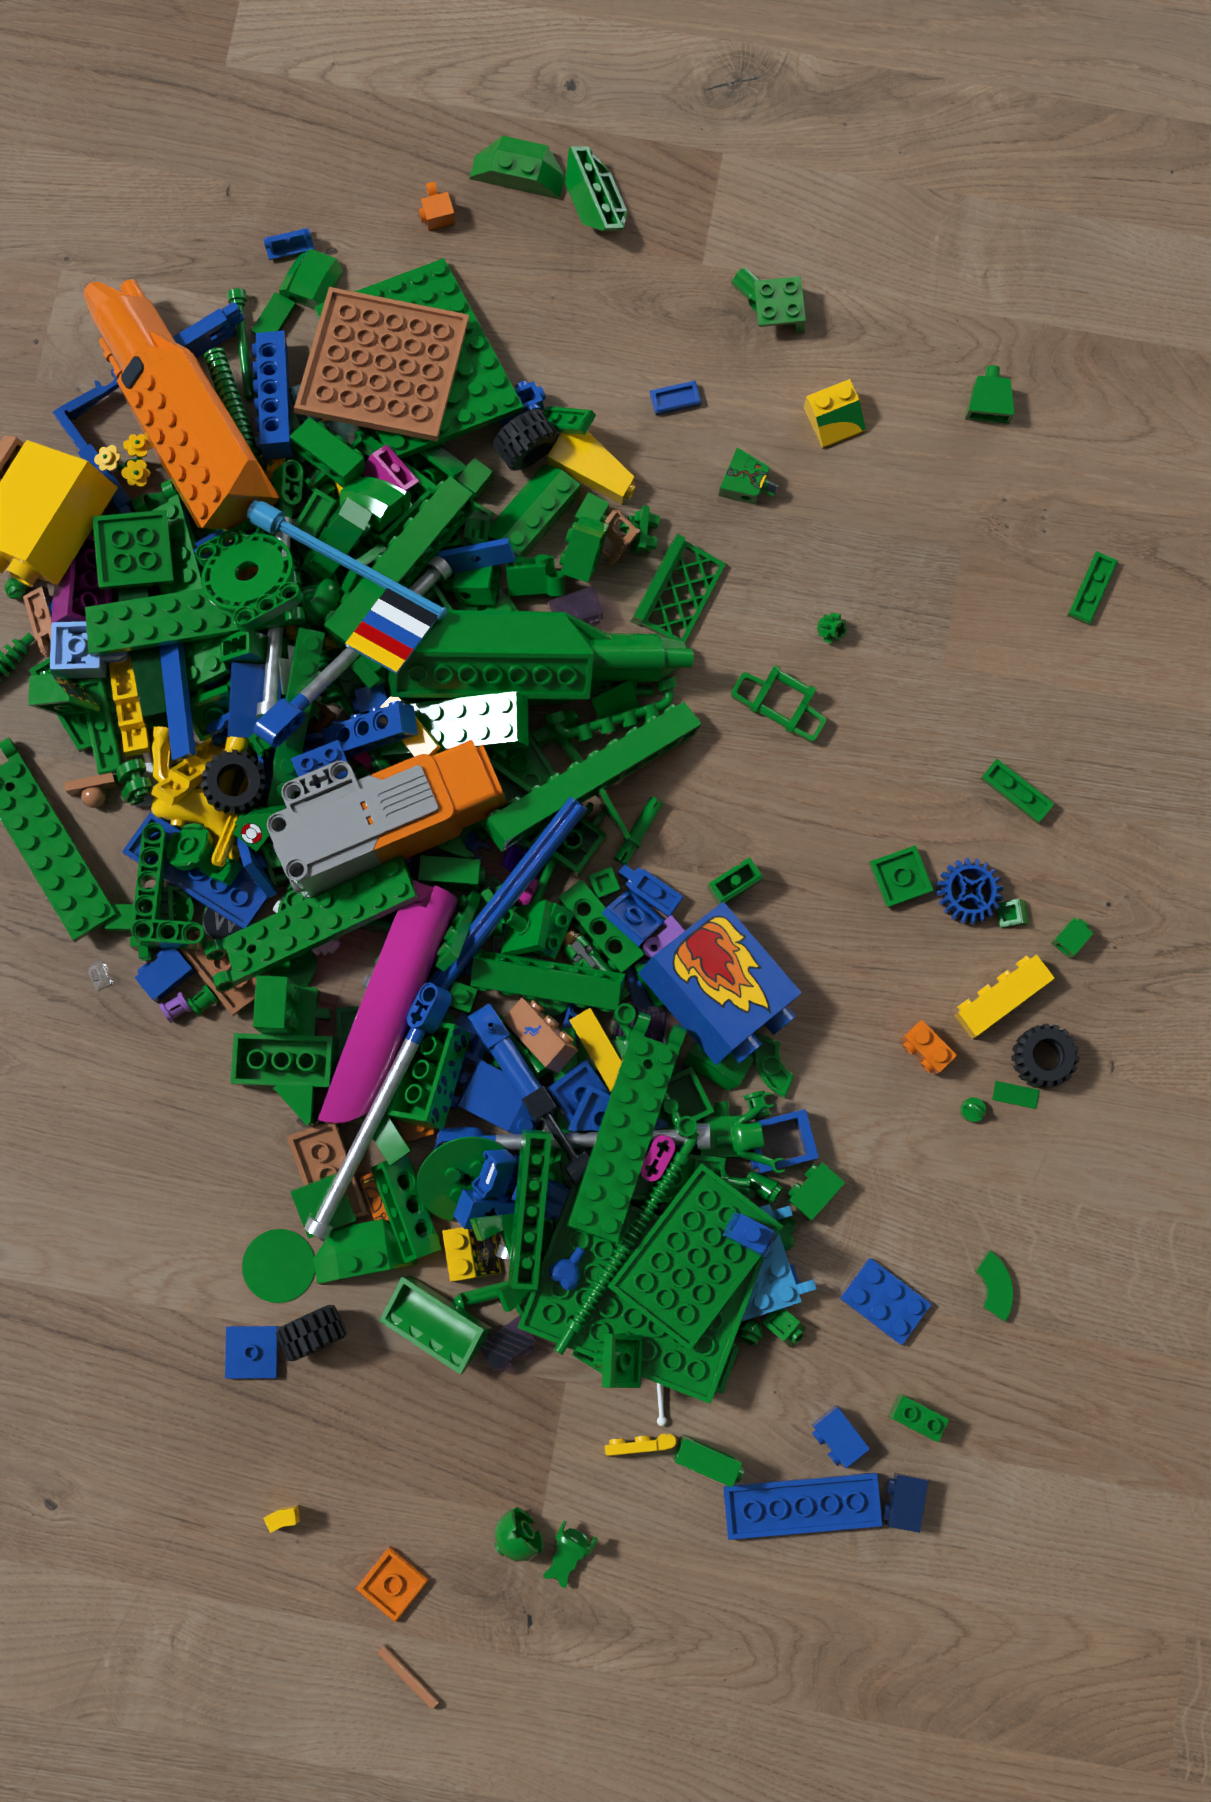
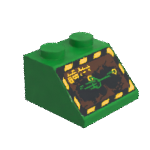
(59, 695)

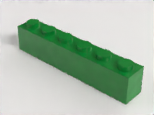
(547, 980)

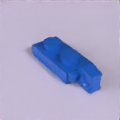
(651, 890)

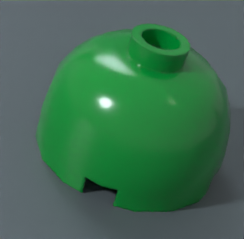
(516, 1537)

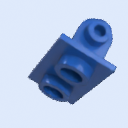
(288, 243)

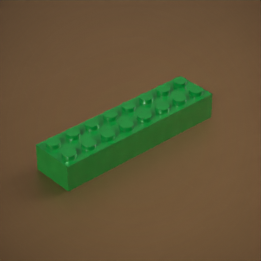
(405, 555)

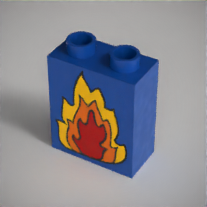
(721, 985)

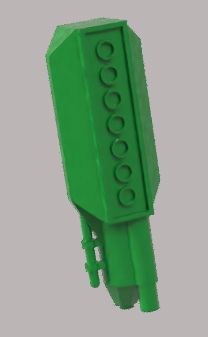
(531, 653)

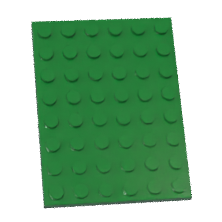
(480, 385)
(663, 1357)

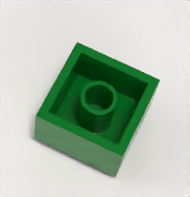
(584, 548)

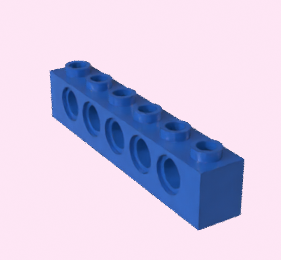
(273, 395)

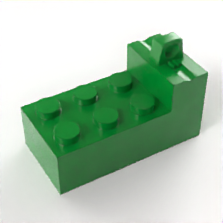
(285, 1008)

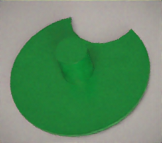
(450, 1171)

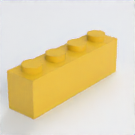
(1004, 996)

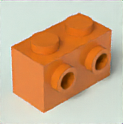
(927, 1048)

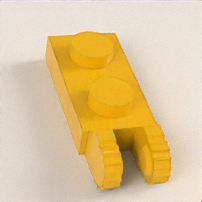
(641, 1445)

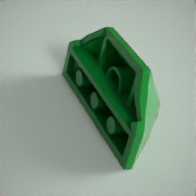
(519, 166)
(594, 191)
(358, 1251)

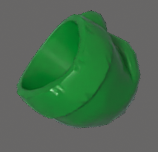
(319, 601)

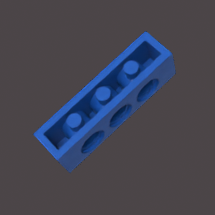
(373, 729)

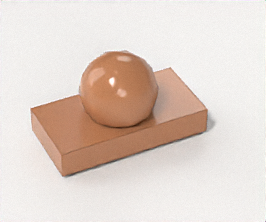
(91, 788)

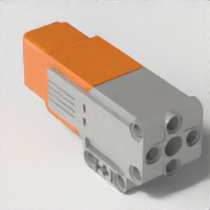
(368, 821)

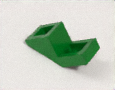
(220, 874)

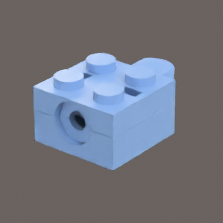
(70, 653)

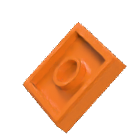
(392, 1584)

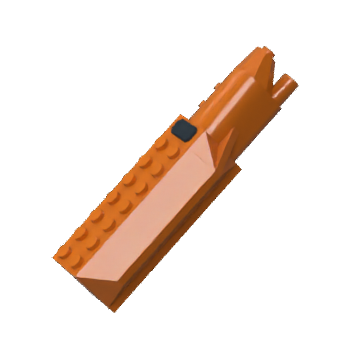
(178, 409)

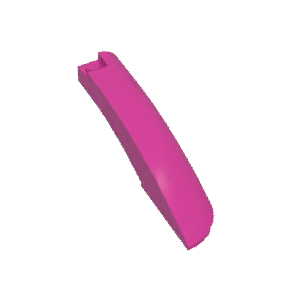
(385, 1005)

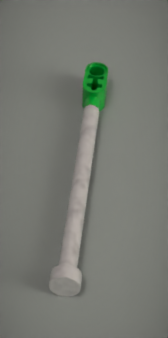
(290, 493)

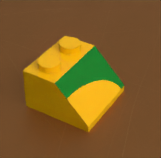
(835, 413)

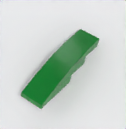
(390, 1140)

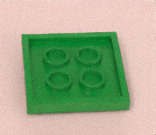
(133, 549)

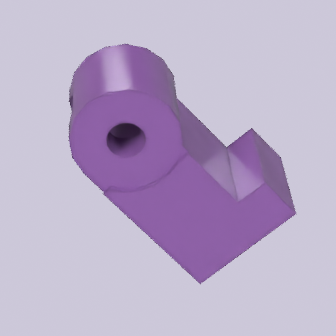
(656, 943)

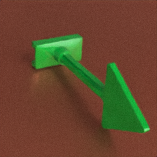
(547, 735)

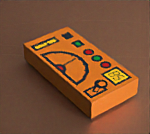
(373, 1197)

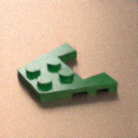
(490, 1225)

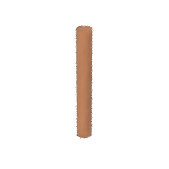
(407, 1677)

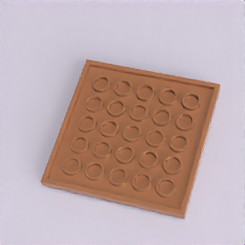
(382, 364)

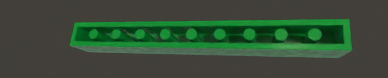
(585, 778)

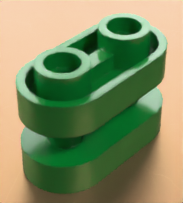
(136, 786)

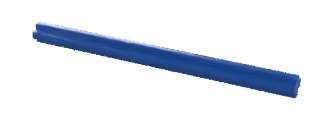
(511, 890)

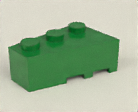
(340, 532)

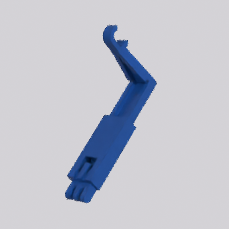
(210, 330)
(75, 409)

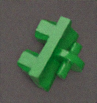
(643, 520)
(476, 531)

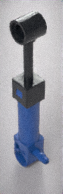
(533, 1095)

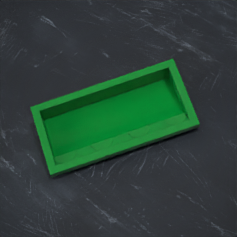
(434, 1324)

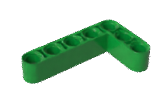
(154, 896)

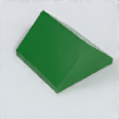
(301, 1100)

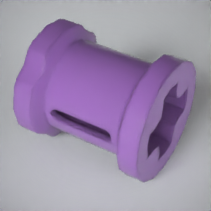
(166, 1008)

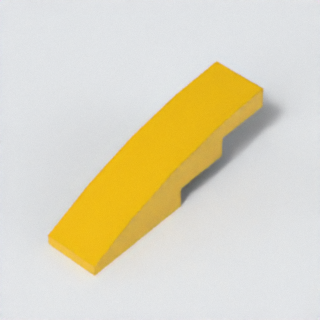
(128, 708)
(187, 774)

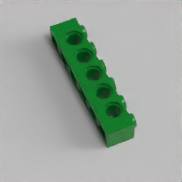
(529, 1209)

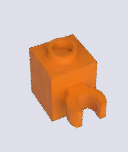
(436, 208)

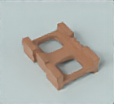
(620, 542)

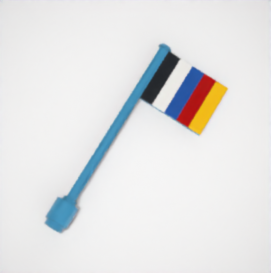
(394, 622)

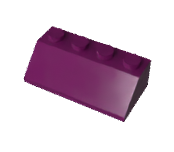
(79, 587)

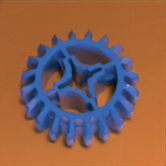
(976, 897)

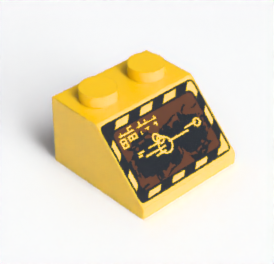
(470, 1257)

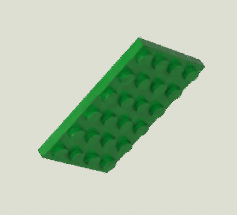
(685, 1264)

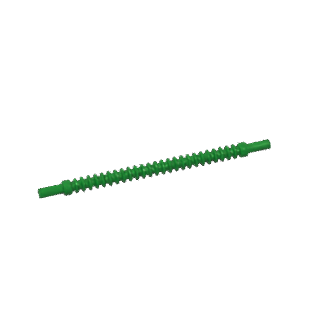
(575, 1325)

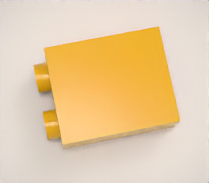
(47, 511)

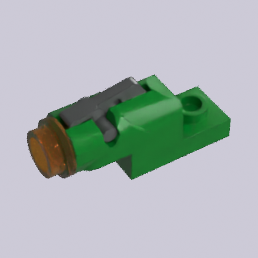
(584, 955)

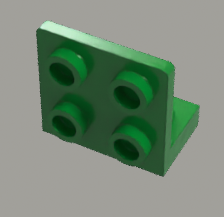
(780, 302)

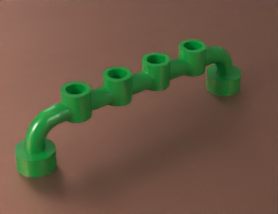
(607, 724)
(684, 1126)

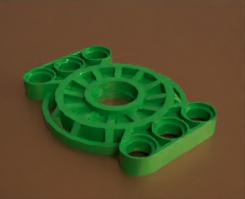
(265, 587)

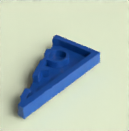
(591, 1111)

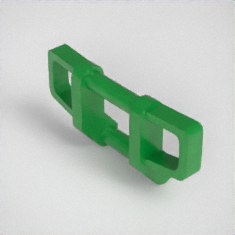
(757, 705)

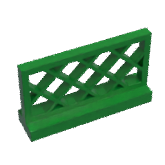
(663, 576)

